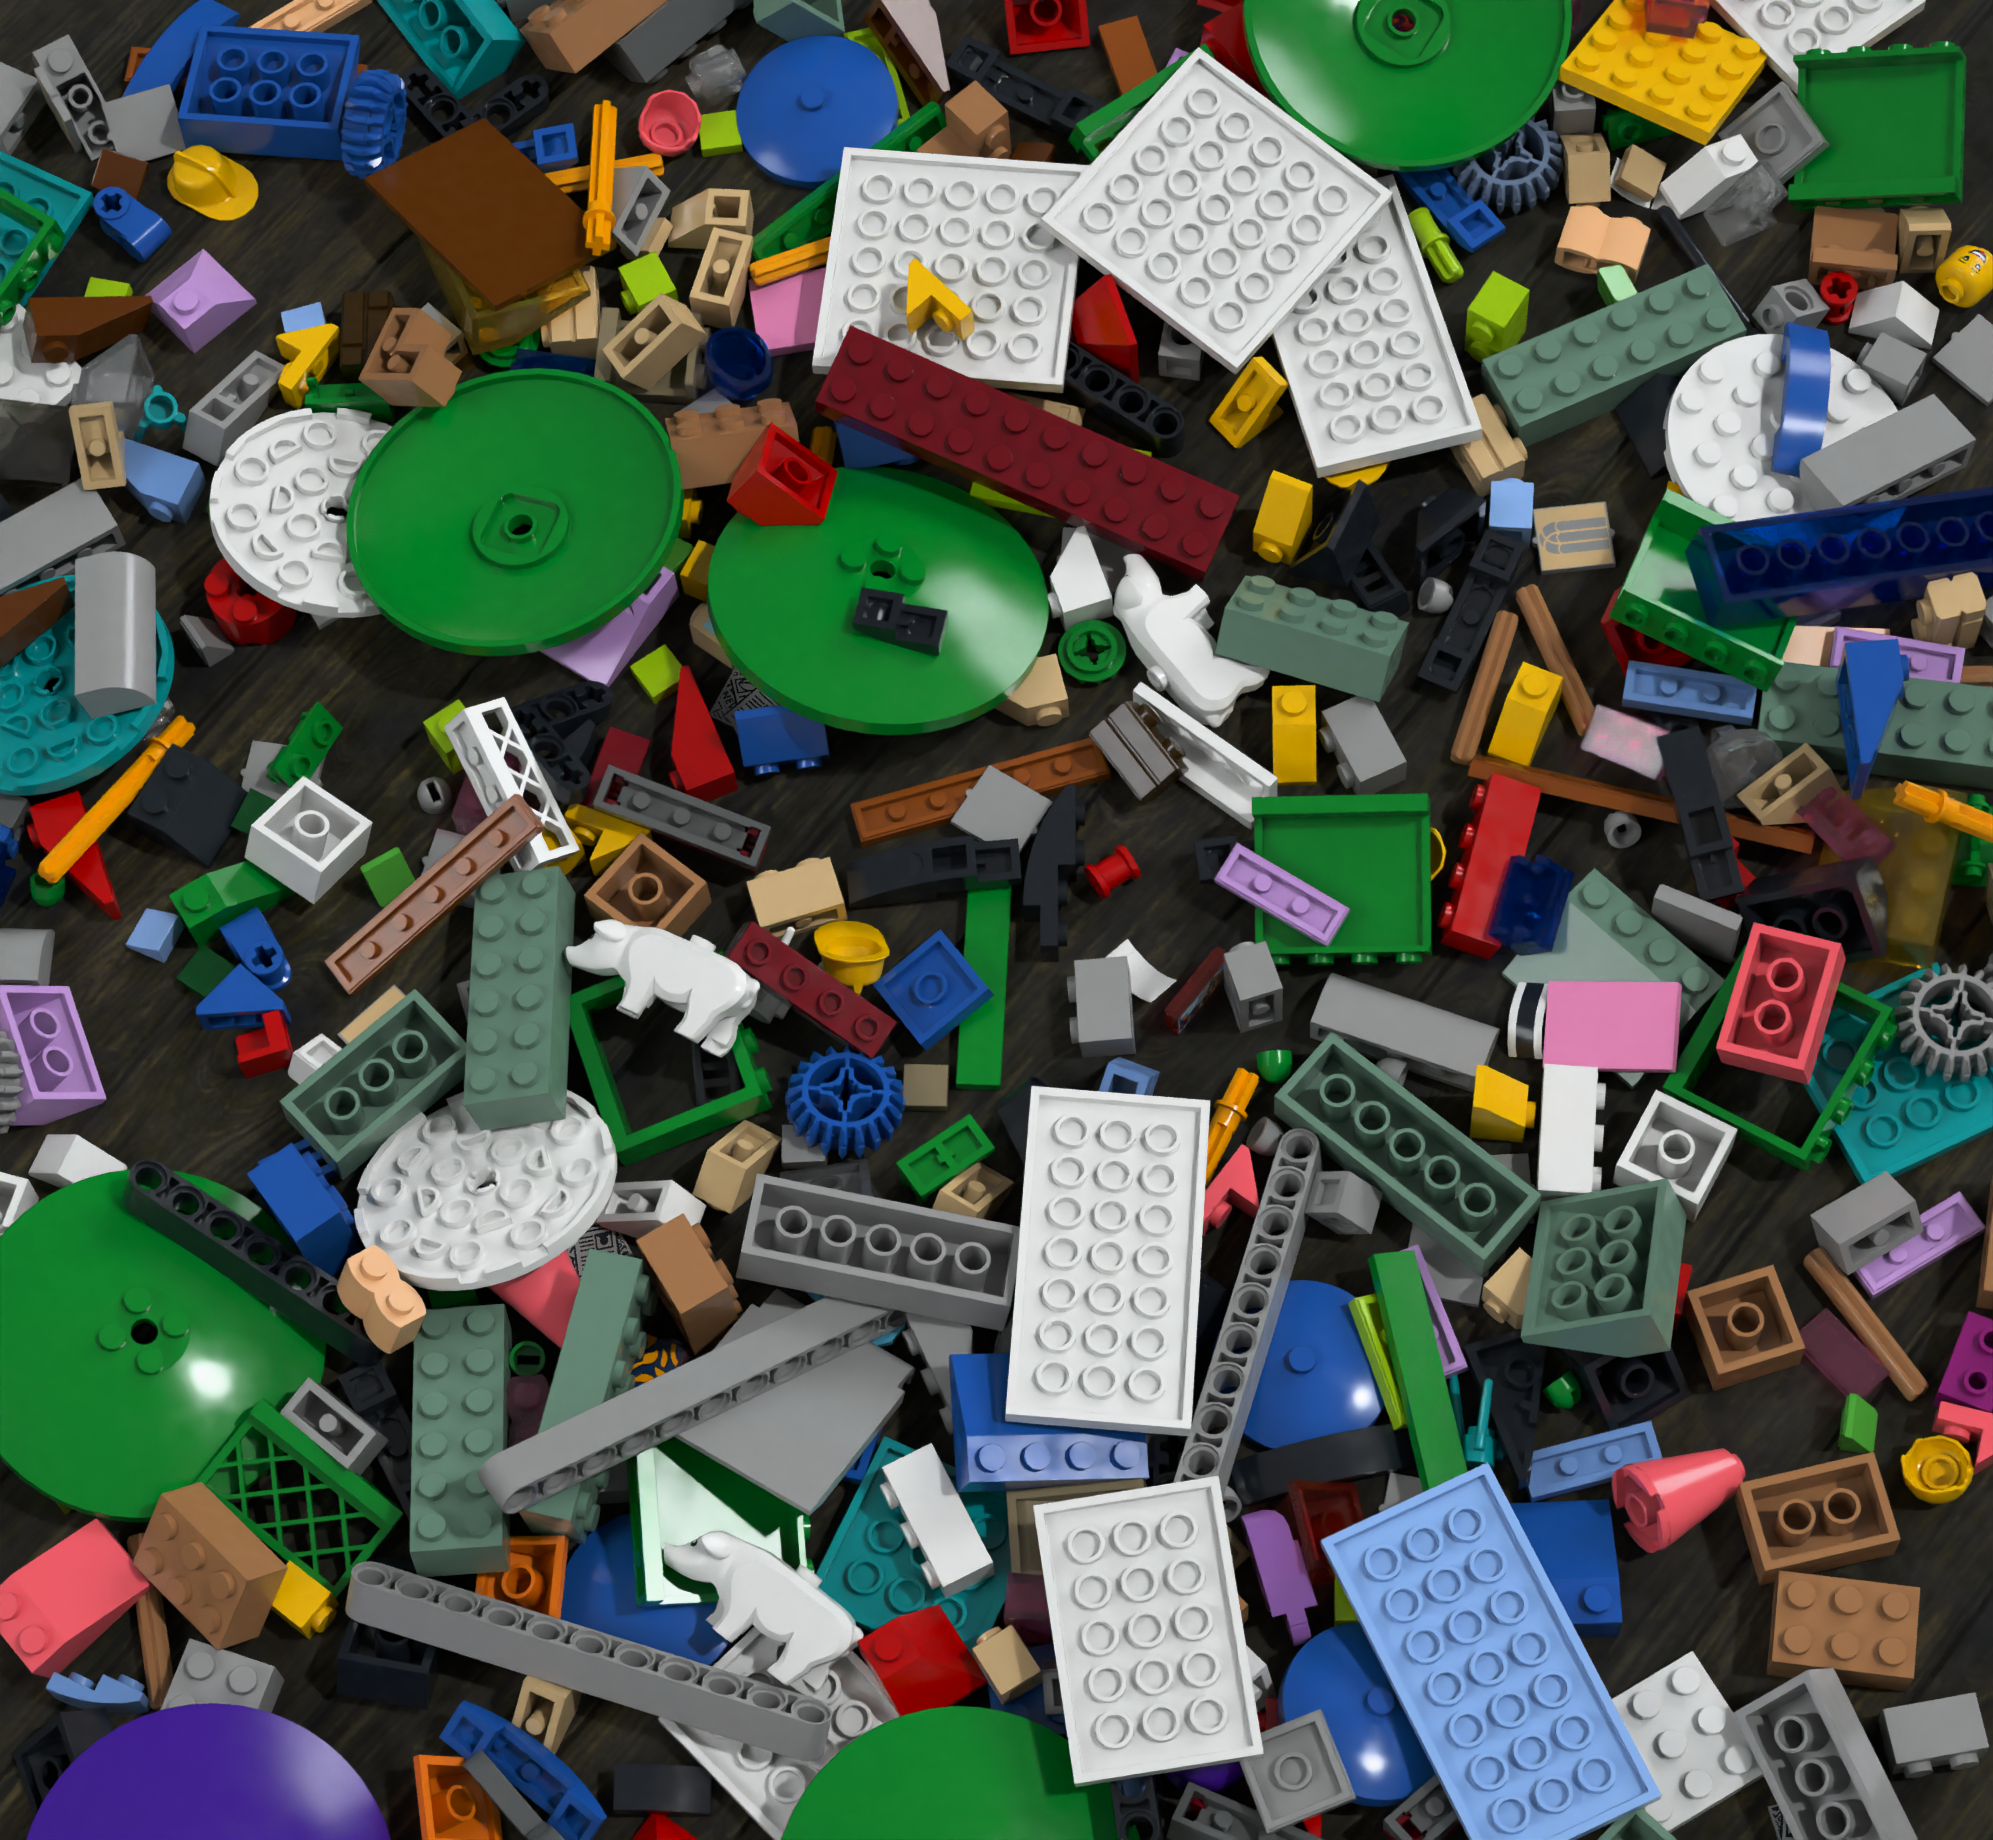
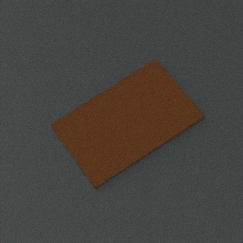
(487, 213)

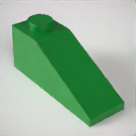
(224, 896)

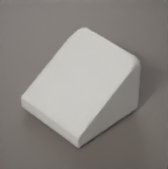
(311, 1057)

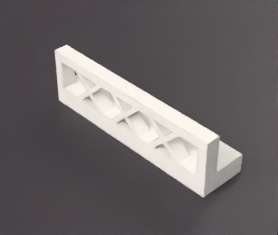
(1214, 765)
(494, 782)

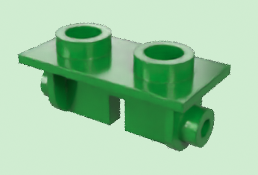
(1628, 128)
(306, 747)
(1973, 852)

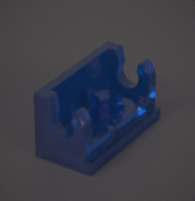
(1531, 905)

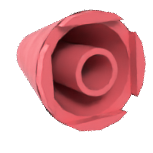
(544, 1296)
(1674, 1494)

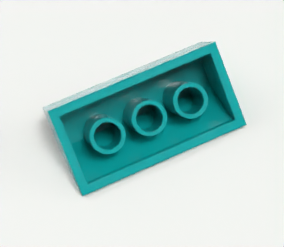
(458, 39)

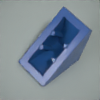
(239, 1003)

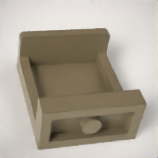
(676, 387)

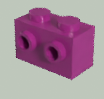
(1970, 1368)

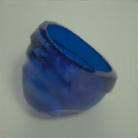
(738, 363)

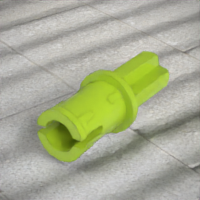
(1435, 246)

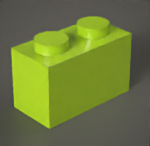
(1496, 317)

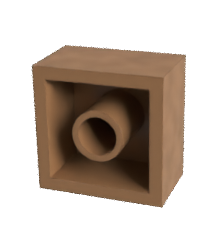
(649, 890)
(1743, 1327)

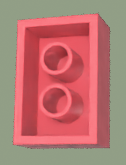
(1781, 1003)

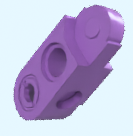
(1280, 1571)

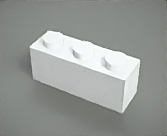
(1569, 1131)
(936, 1522)

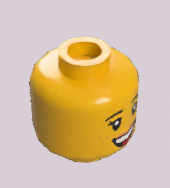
(1966, 275)

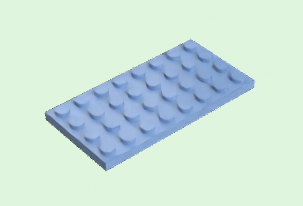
(1489, 1665)

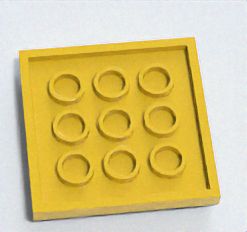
(1661, 76)

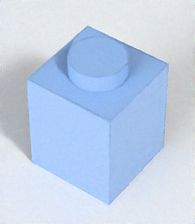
(1511, 509)

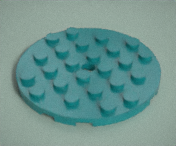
(49, 736)

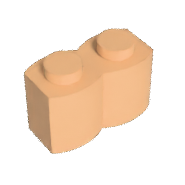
(1598, 241)
(384, 1302)

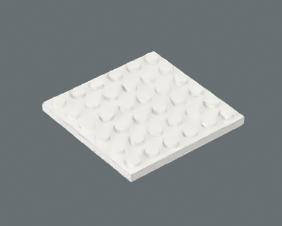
(1216, 210)
(975, 232)

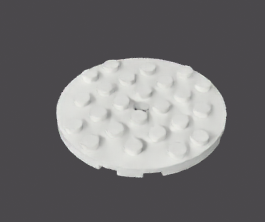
(1726, 423)
(274, 503)
(450, 1236)

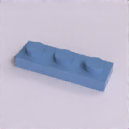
(1688, 693)
(1589, 1460)

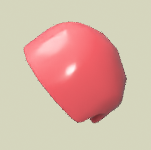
(669, 123)

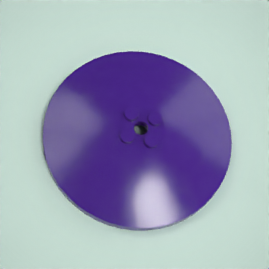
(209, 1777)

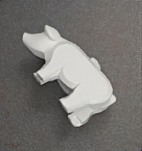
(1177, 649)
(677, 971)
(775, 1599)

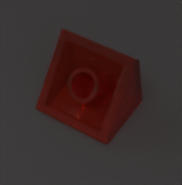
(1317, 1512)

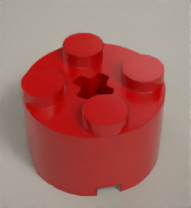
(244, 612)

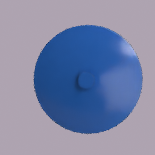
(812, 103)
(1313, 1372)
(603, 1598)
(1362, 1712)

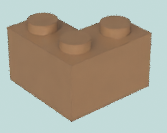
(974, 127)
(410, 361)

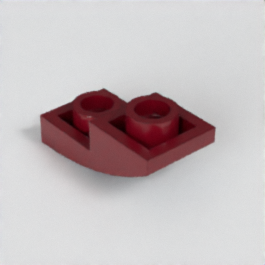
(621, 751)

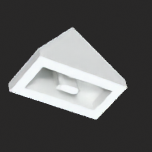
(1897, 312)
(69, 1159)

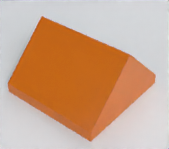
(534, 1575)
(453, 1802)

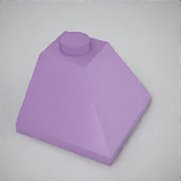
(199, 301)

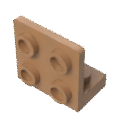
(1854, 244)

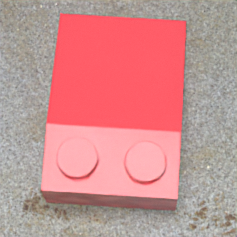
(68, 1598)

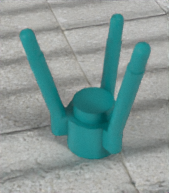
(159, 413)
(1479, 1442)

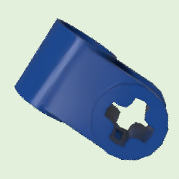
(130, 223)
(256, 947)

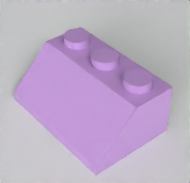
(53, 1052)

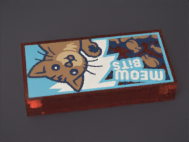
(1195, 992)

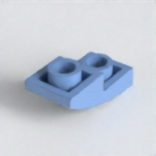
(118, 1695)

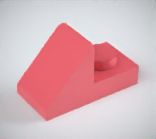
(1232, 1185)
(1965, 1426)

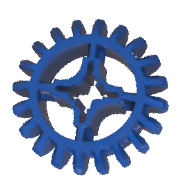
(373, 122)
(816, 1101)

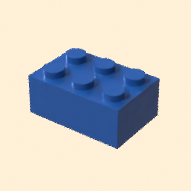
(307, 1208)

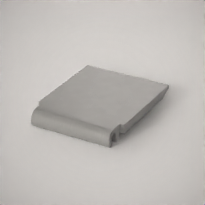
(809, 1429)

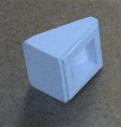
(303, 317)
(156, 934)

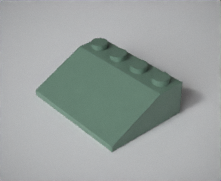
(1616, 941)
(1606, 1271)

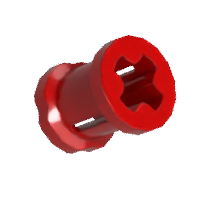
(1842, 295)
(1112, 871)

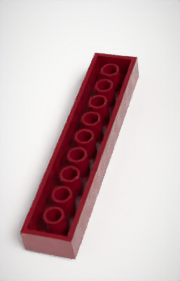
(1026, 453)

